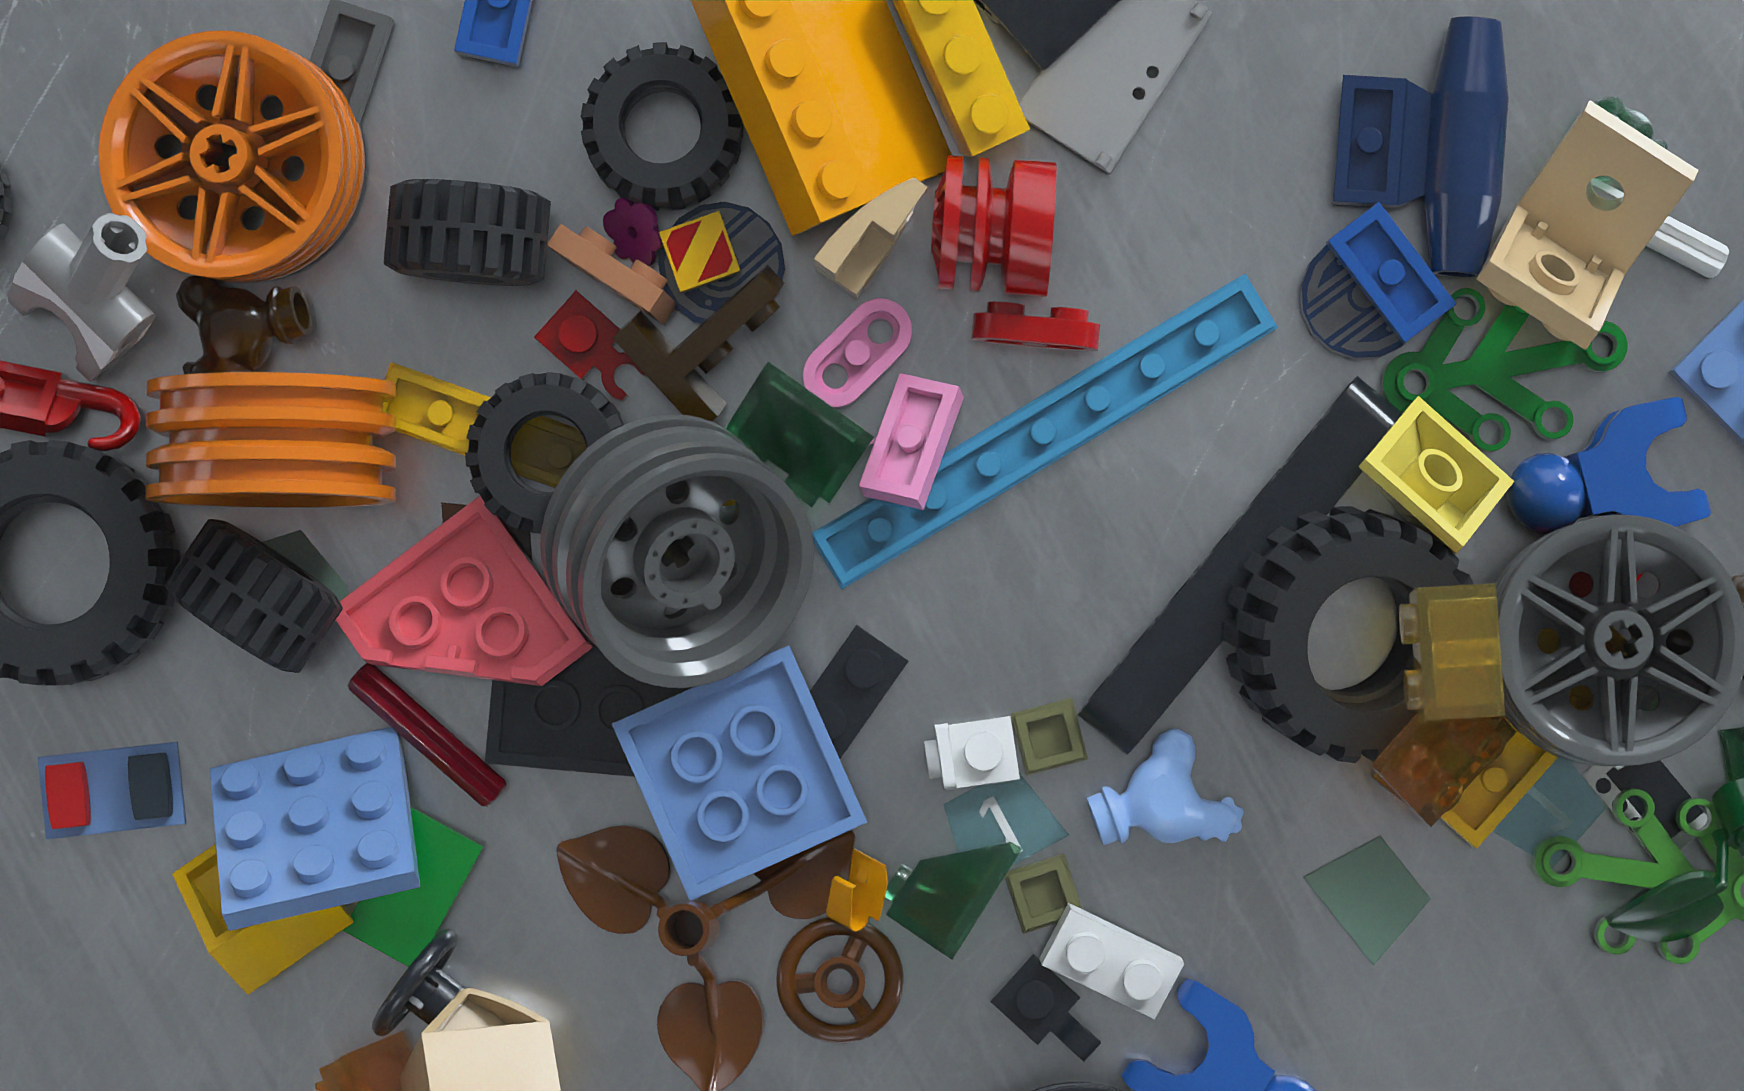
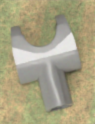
(88, 288)

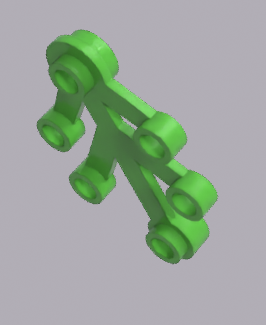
(1626, 871)

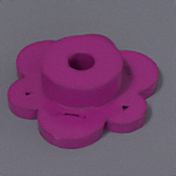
(633, 230)

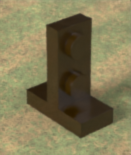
(705, 347)

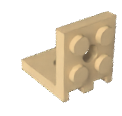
(1570, 247)

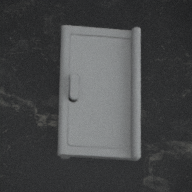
(1100, 85)

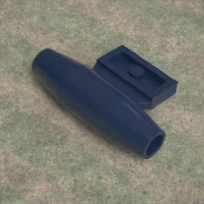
(1433, 145)

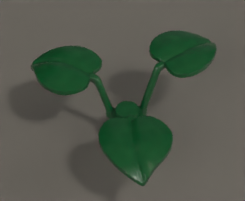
(1690, 899)

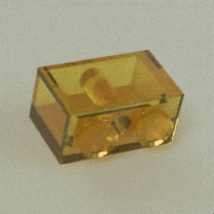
(1454, 653)

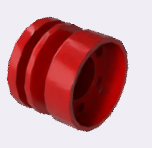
(996, 226)

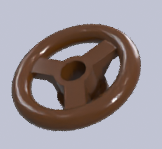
(868, 1019)

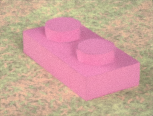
(911, 441)

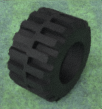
(655, 72)
(467, 232)
(502, 418)
(253, 596)

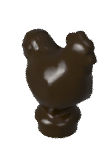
(240, 326)

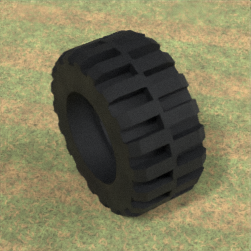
(138, 560)
(1277, 615)

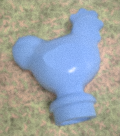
(1164, 799)

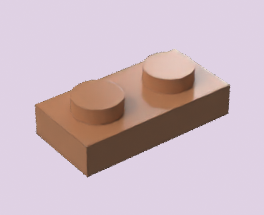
(636, 285)

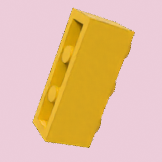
(963, 72)

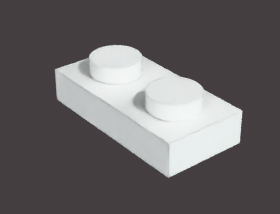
(1111, 961)

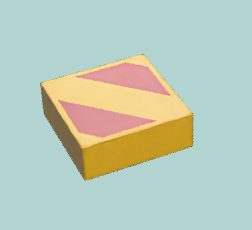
(700, 252)

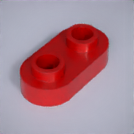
(1009, 325)

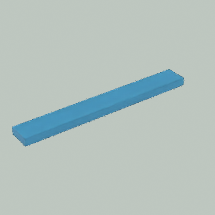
(1050, 428)

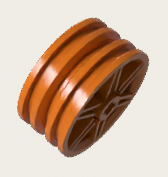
(315, 125)
(270, 440)

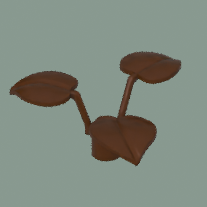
(702, 1027)

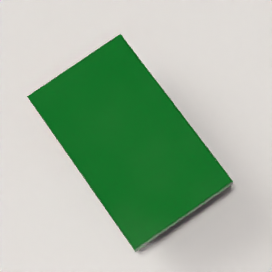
(409, 919)

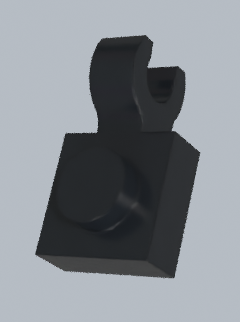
(1040, 1003)

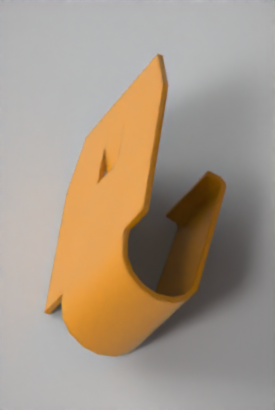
(858, 900)

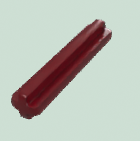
(427, 735)

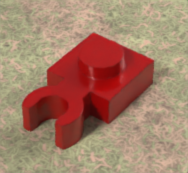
(583, 341)

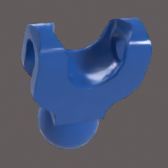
(1605, 475)
(1231, 1054)

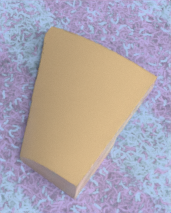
(867, 238)

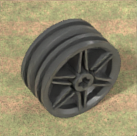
(676, 550)
(1690, 596)

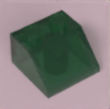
(800, 436)

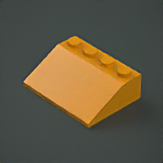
(825, 100)

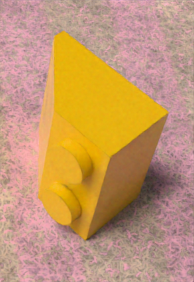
(256, 951)

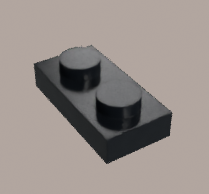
(855, 685)

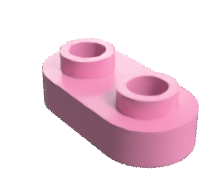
(857, 353)

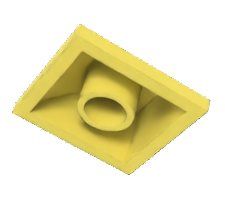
(1435, 476)

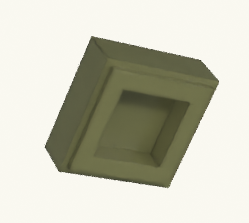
(1049, 736)
(1041, 892)

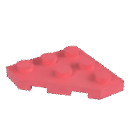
(464, 607)

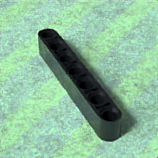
(1194, 618)

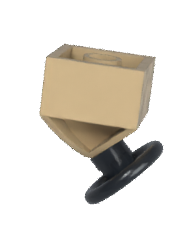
(471, 1034)

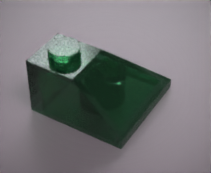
(949, 892)

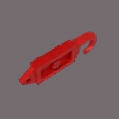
(45, 403)

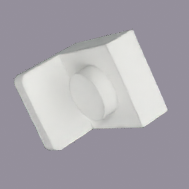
(973, 753)

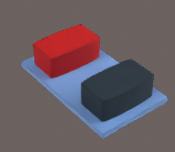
(111, 790)

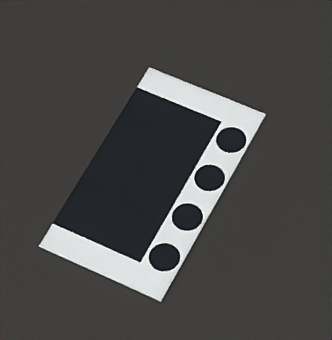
(1659, 784)

